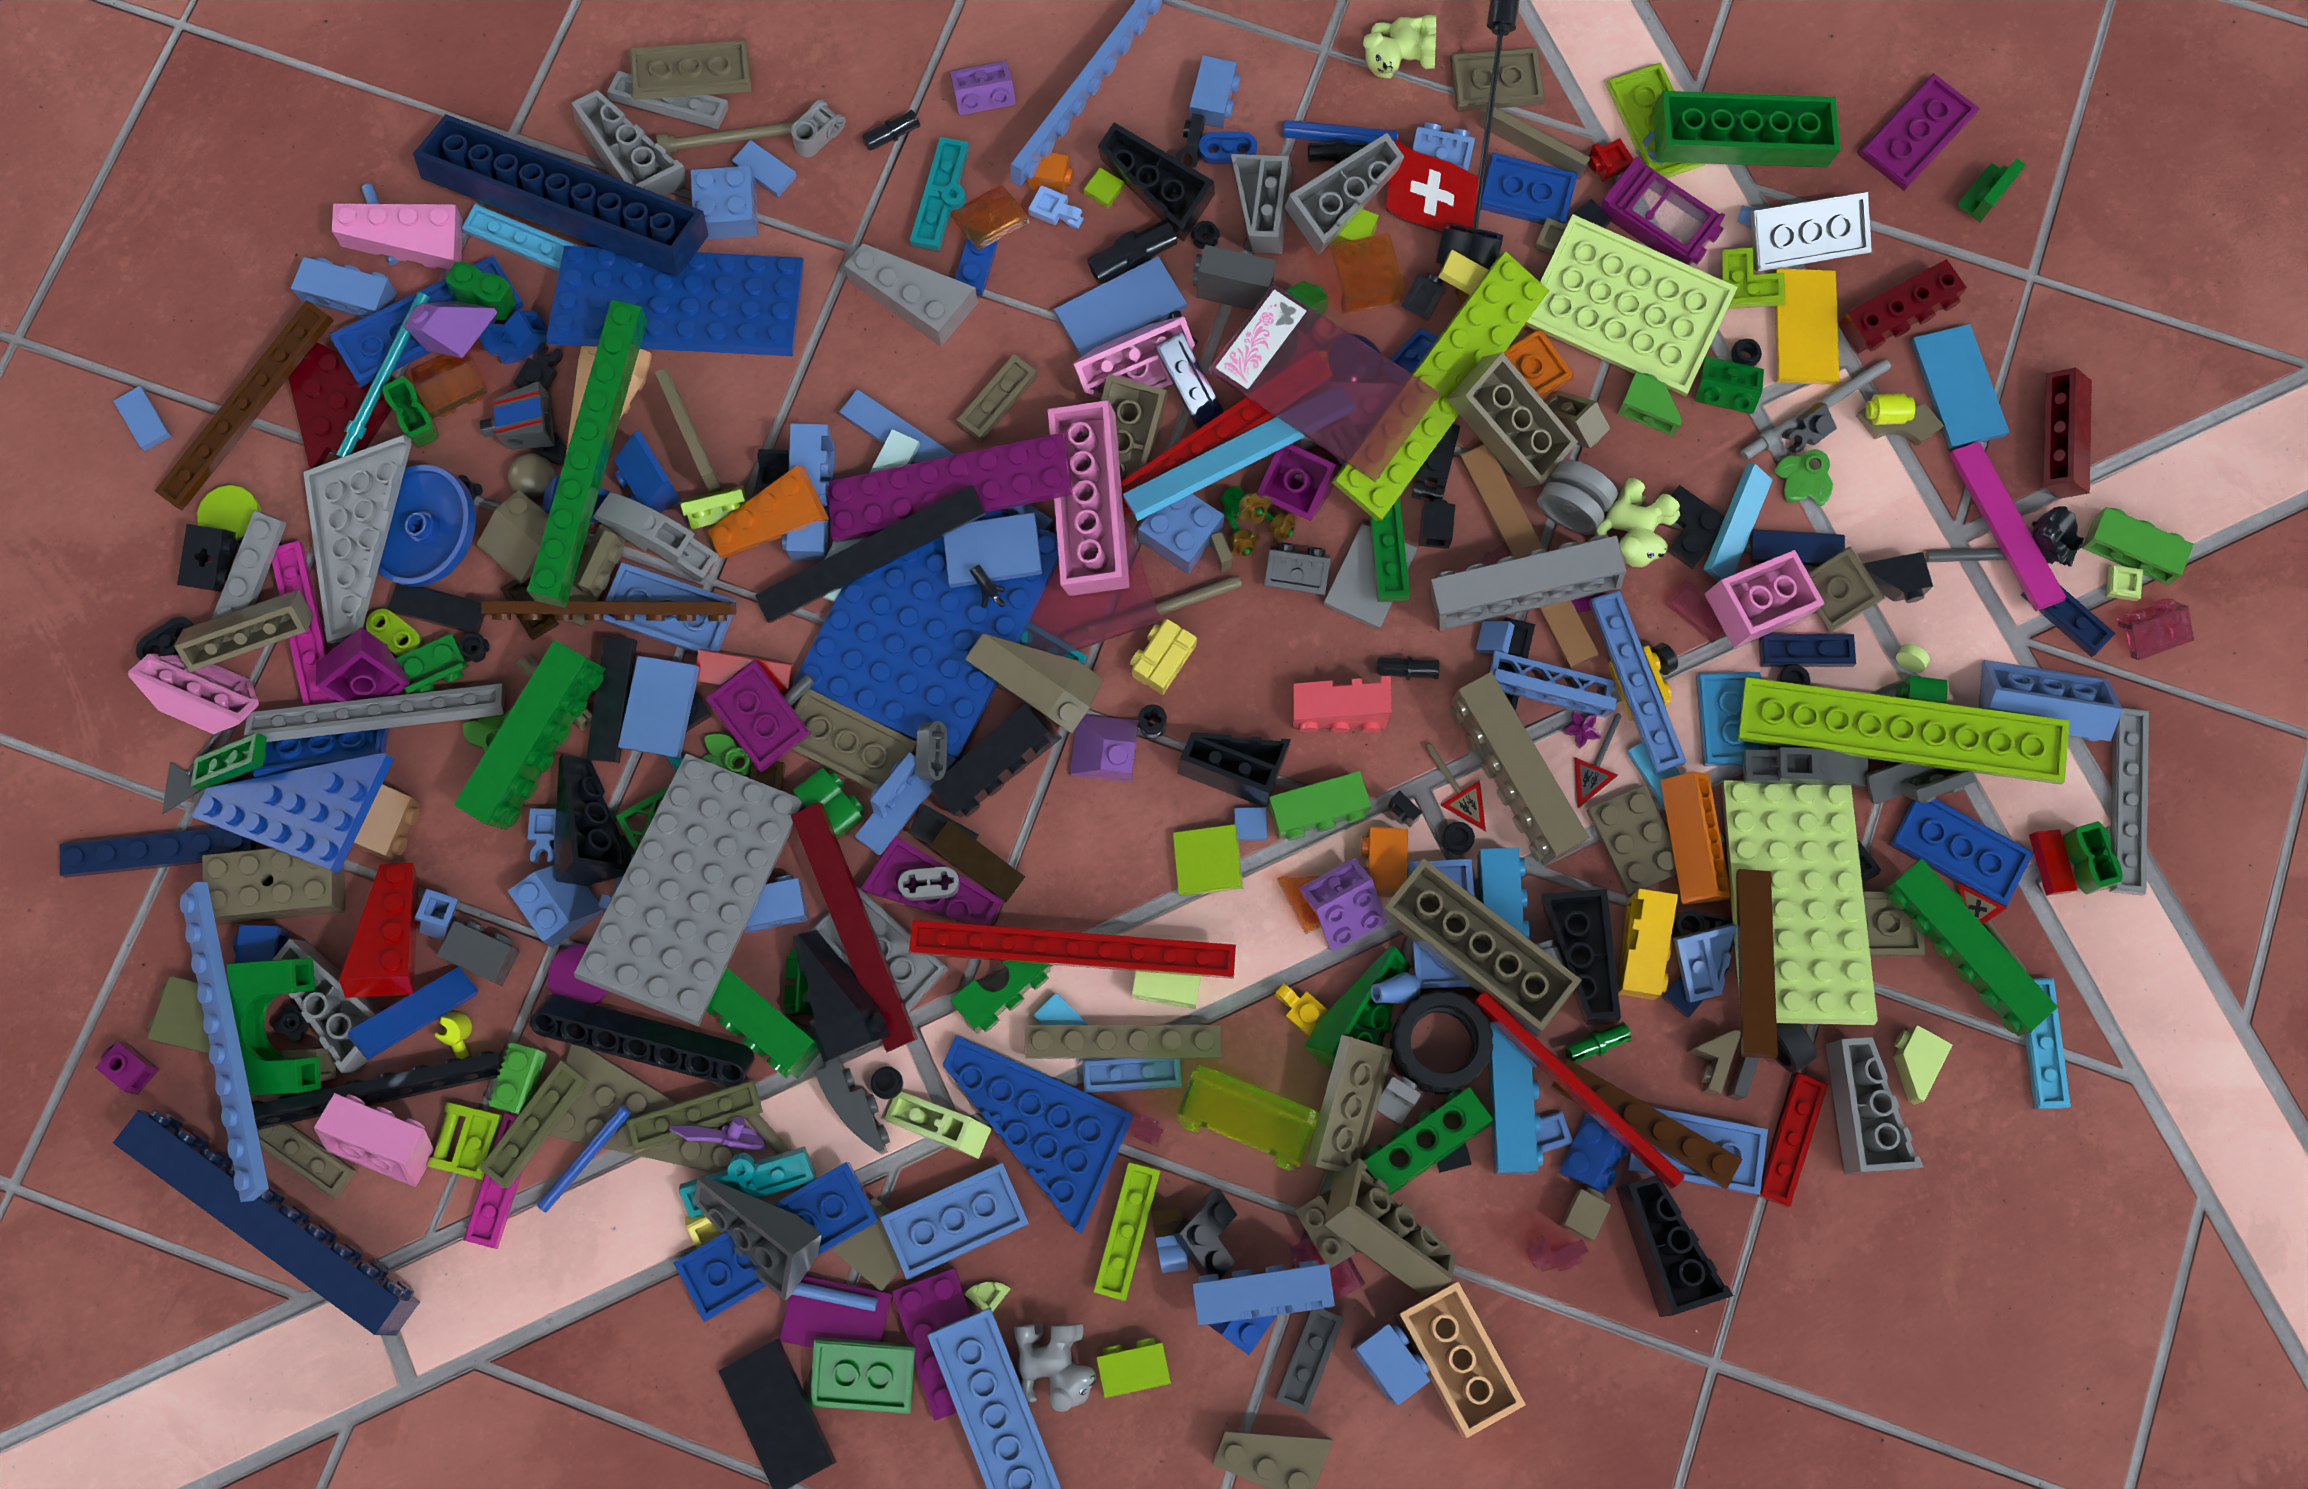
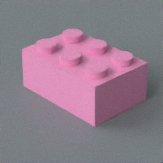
(1764, 598)
(375, 1139)

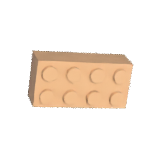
(1460, 1360)

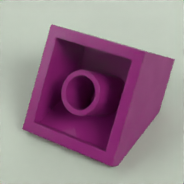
(1298, 481)
(360, 669)

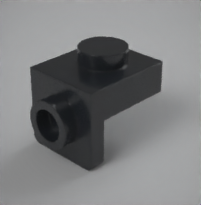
(772, 466)

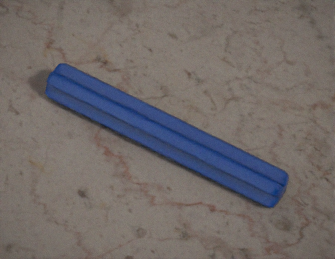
(1333, 132)

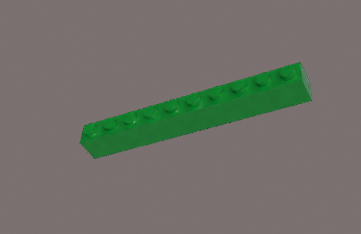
(588, 454)

